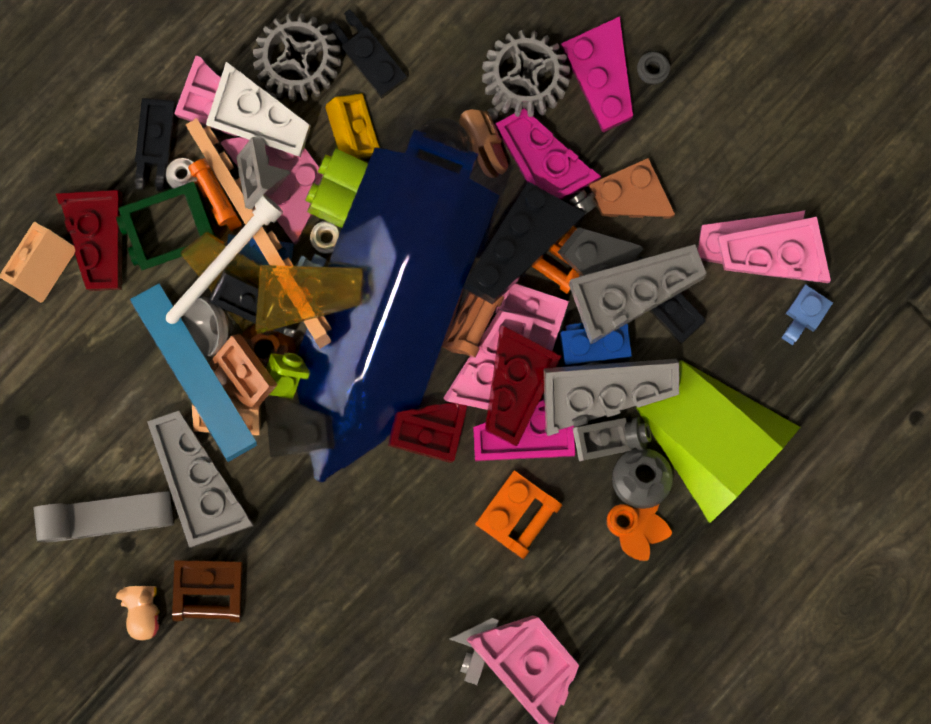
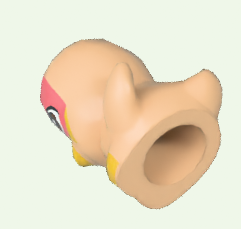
(142, 614)

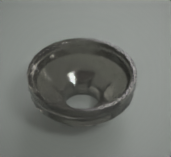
(445, 130)

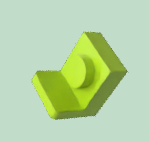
(286, 372)

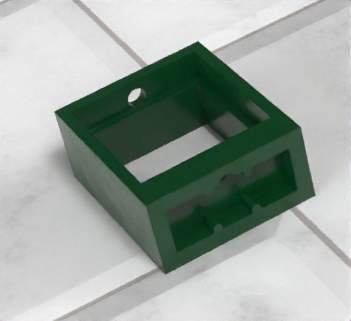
(127, 224)

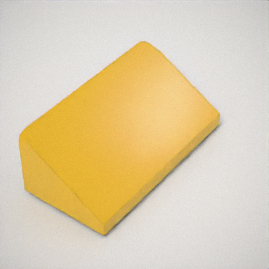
(352, 125)

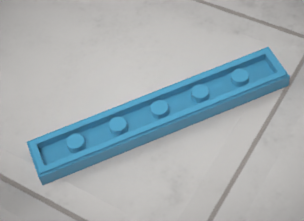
(194, 374)

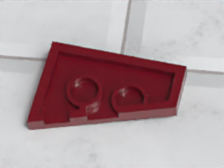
(95, 236)
(516, 384)

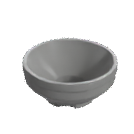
(208, 325)

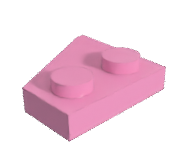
(198, 93)
(544, 308)

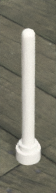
(264, 213)

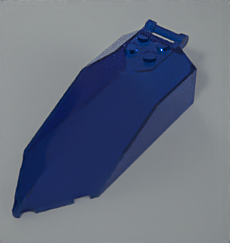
(417, 242)

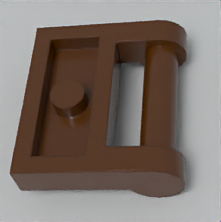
(207, 579)

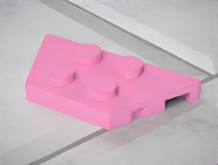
(293, 190)
(529, 664)

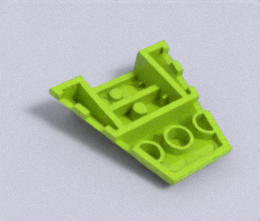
(715, 437)

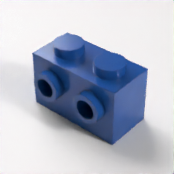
(578, 351)

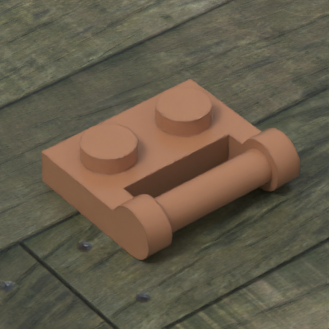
(470, 325)

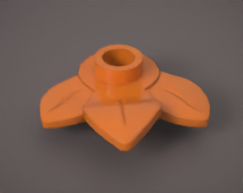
(642, 530)

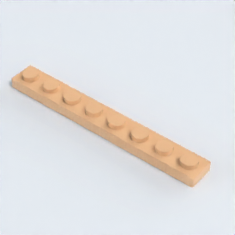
(267, 242)

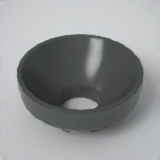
(631, 489)

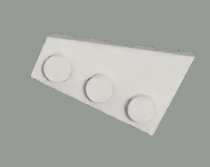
(251, 112)

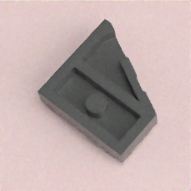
(595, 252)

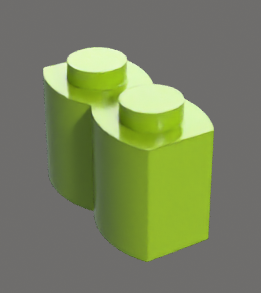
(337, 187)

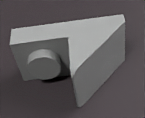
(255, 174)
(601, 439)
(473, 662)

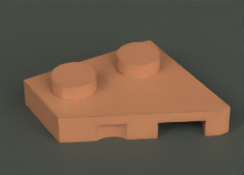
(632, 193)
(242, 372)

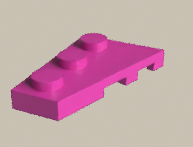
(602, 73)
(544, 158)
(532, 444)

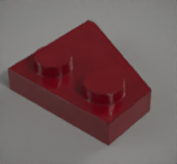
(429, 430)

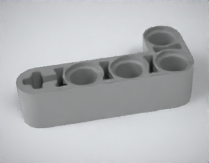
(102, 517)

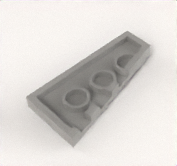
(629, 290)
(592, 391)
(197, 487)

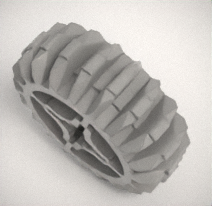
(548, 62)
(286, 64)

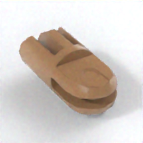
(485, 142)

